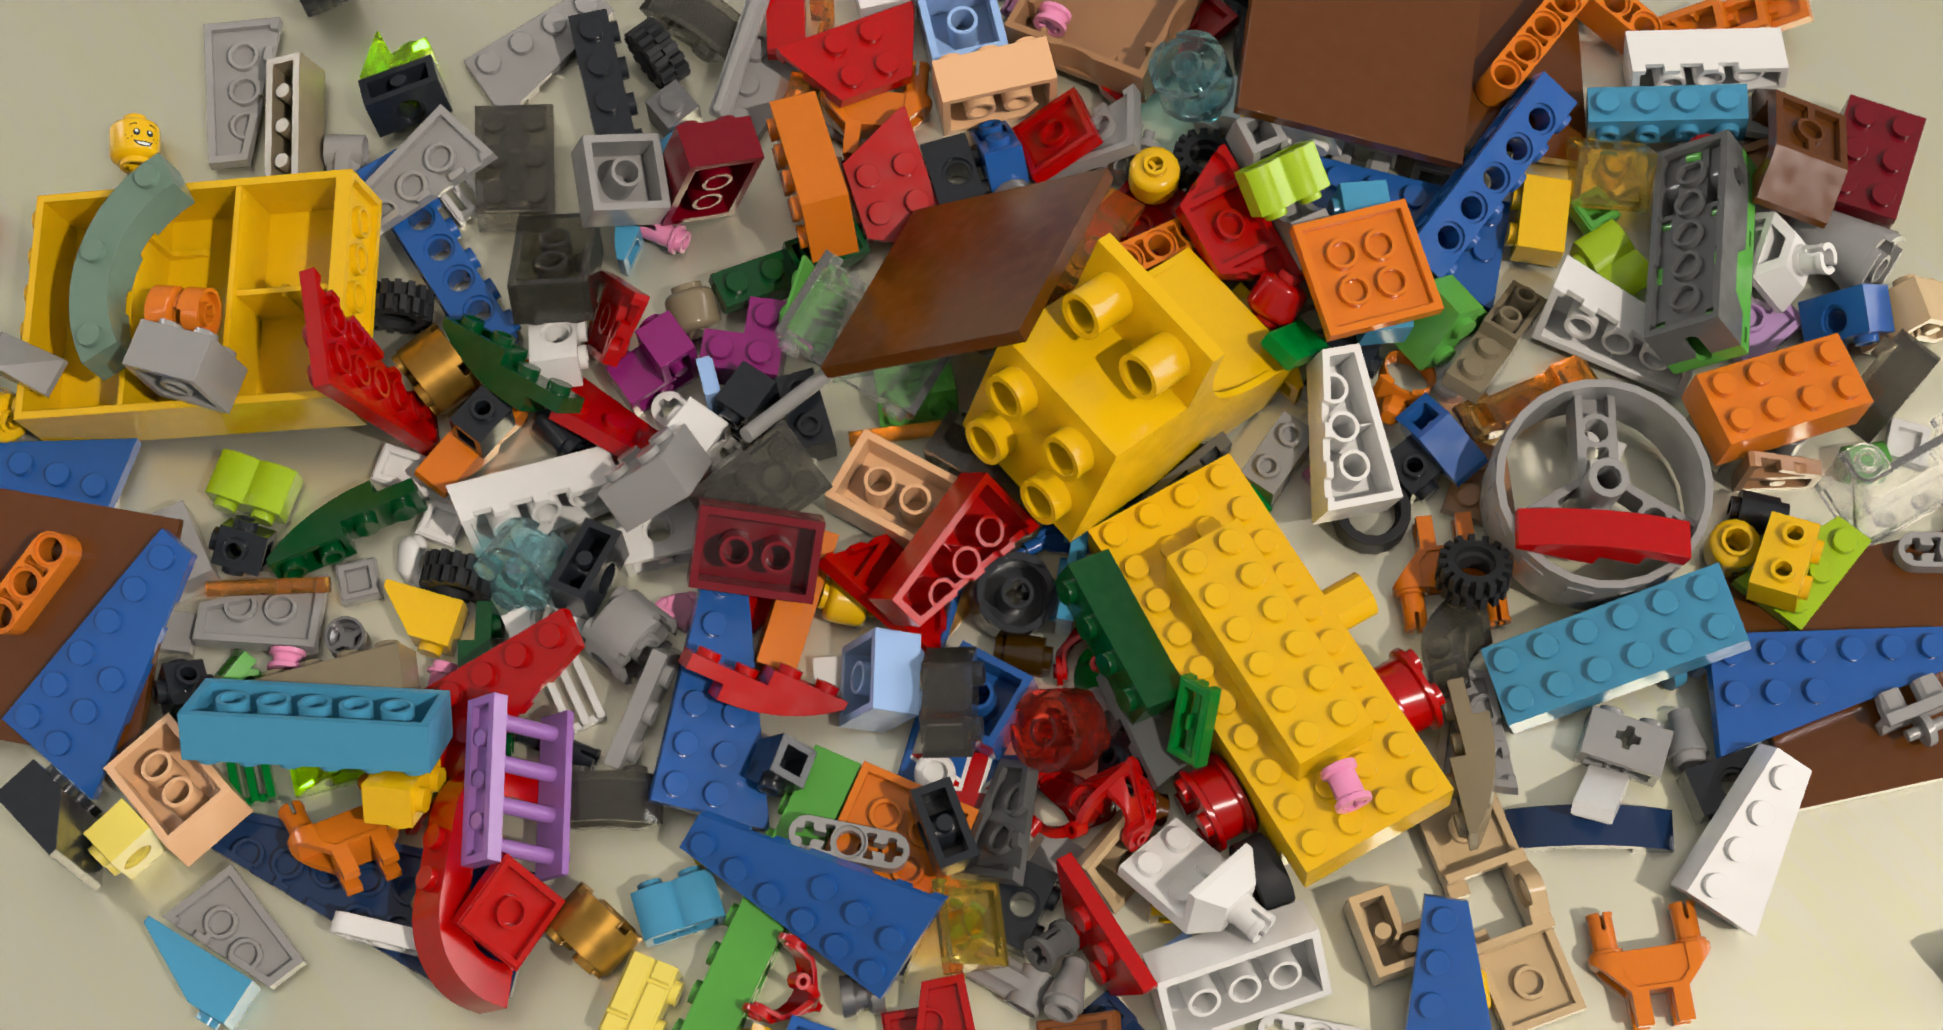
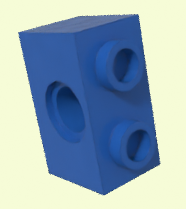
(1854, 313)

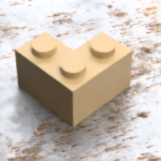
(1916, 309)
(1381, 936)

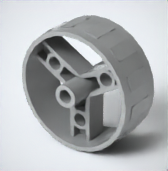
(1594, 408)

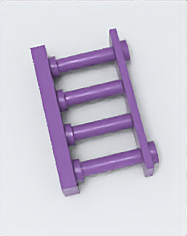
(484, 787)

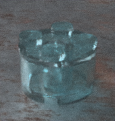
(1192, 76)
(520, 564)

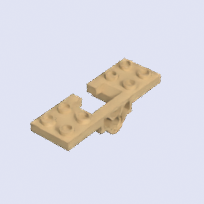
(1524, 967)

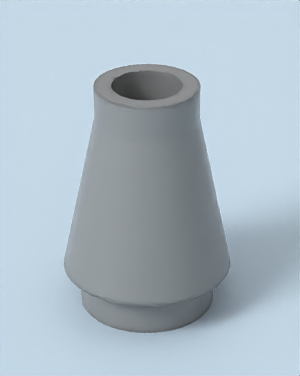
(1687, 743)
(1066, 992)

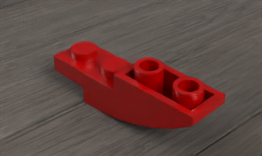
(773, 693)

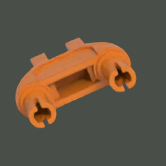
(866, 116)
(1419, 574)
(341, 843)
(1653, 969)

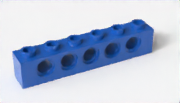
(1550, 109)
(458, 267)

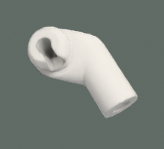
(409, 558)

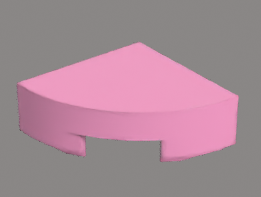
(679, 607)

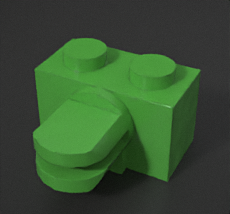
(1436, 336)

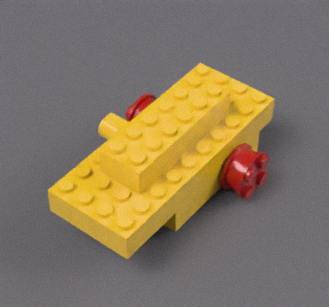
(1291, 677)

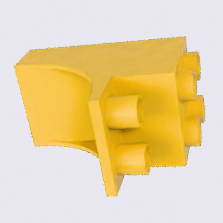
(1119, 385)

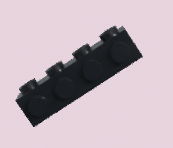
(603, 73)

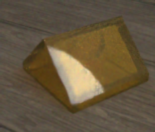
(1610, 174)
(970, 926)

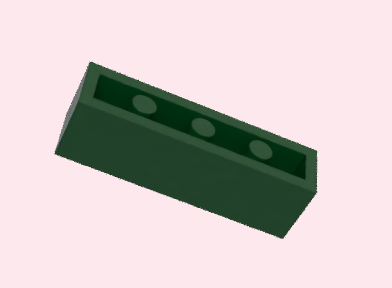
(1119, 636)

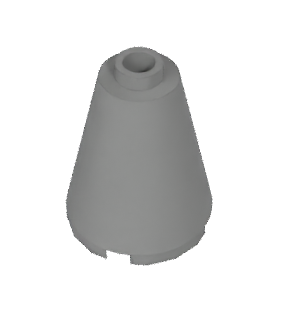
(1863, 249)

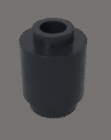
(556, 437)
(1755, 508)

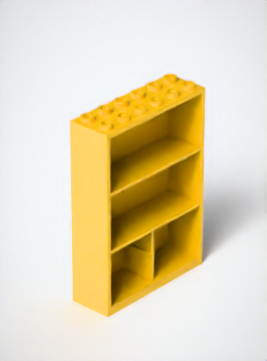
(249, 247)

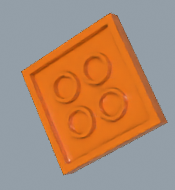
(1366, 269)
(881, 802)

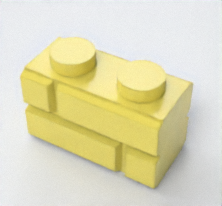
(643, 995)

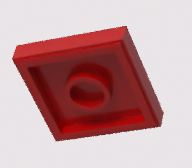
(1057, 136)
(508, 911)

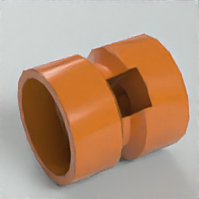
(186, 307)

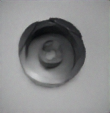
(1032, 584)

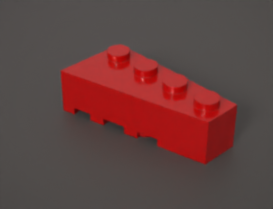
(951, 548)

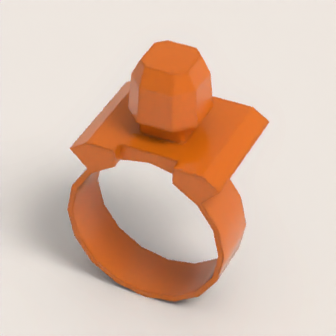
(1390, 397)

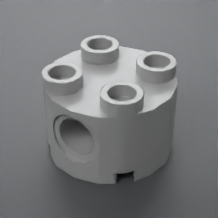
(627, 633)

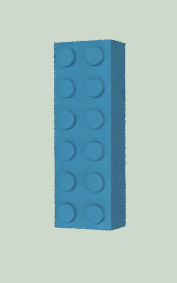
(1616, 648)
(315, 726)

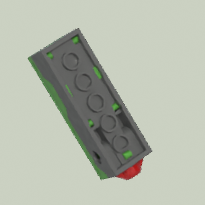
(1701, 253)

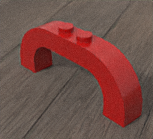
(441, 888)

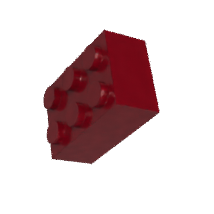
(1880, 159)
(710, 167)
(755, 550)

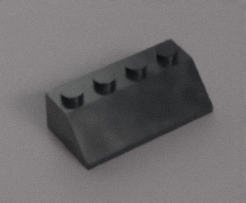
(56, 817)

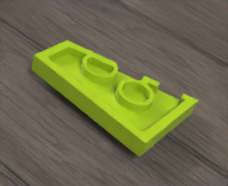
(1840, 552)

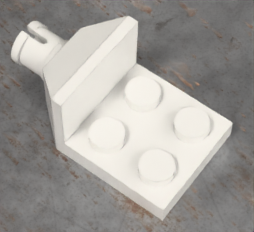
(1785, 261)
(1196, 883)

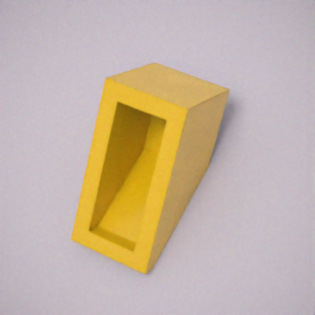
(430, 618)

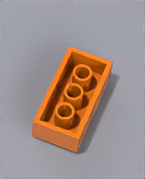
(811, 176)
(1776, 399)

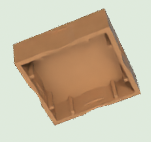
(1107, 38)

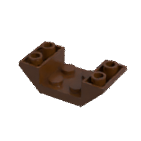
(1803, 158)

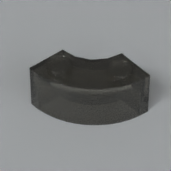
(701, 24)
(1892, 379)
(1452, 642)
(950, 702)
(613, 799)

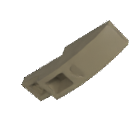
(1494, 342)
(1473, 765)

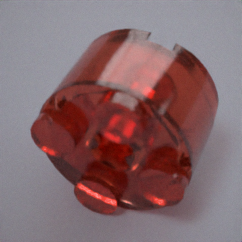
(1059, 730)

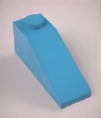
(206, 981)

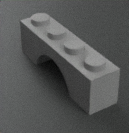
(1255, 140)

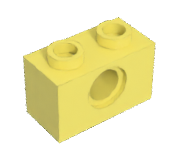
(123, 841)

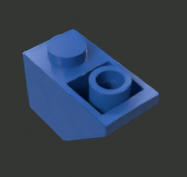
(999, 153)
(1442, 439)

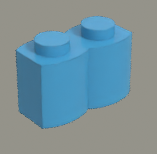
(678, 906)

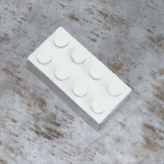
(1231, 981)

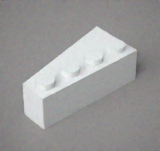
(1706, 57)
(1604, 327)
(1347, 441)
(550, 491)
(1746, 840)

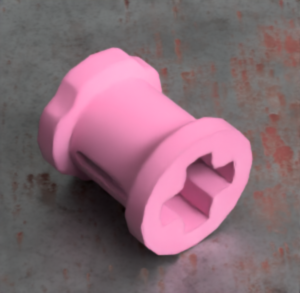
(1346, 785)

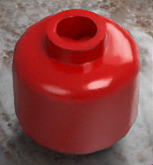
(1277, 298)

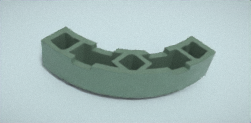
(112, 256)

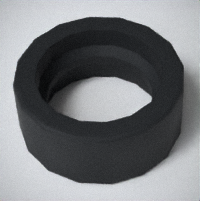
(1372, 543)
(1272, 881)

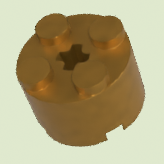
(436, 371)
(594, 931)

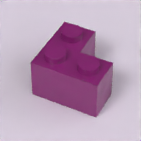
(753, 346)
(659, 363)

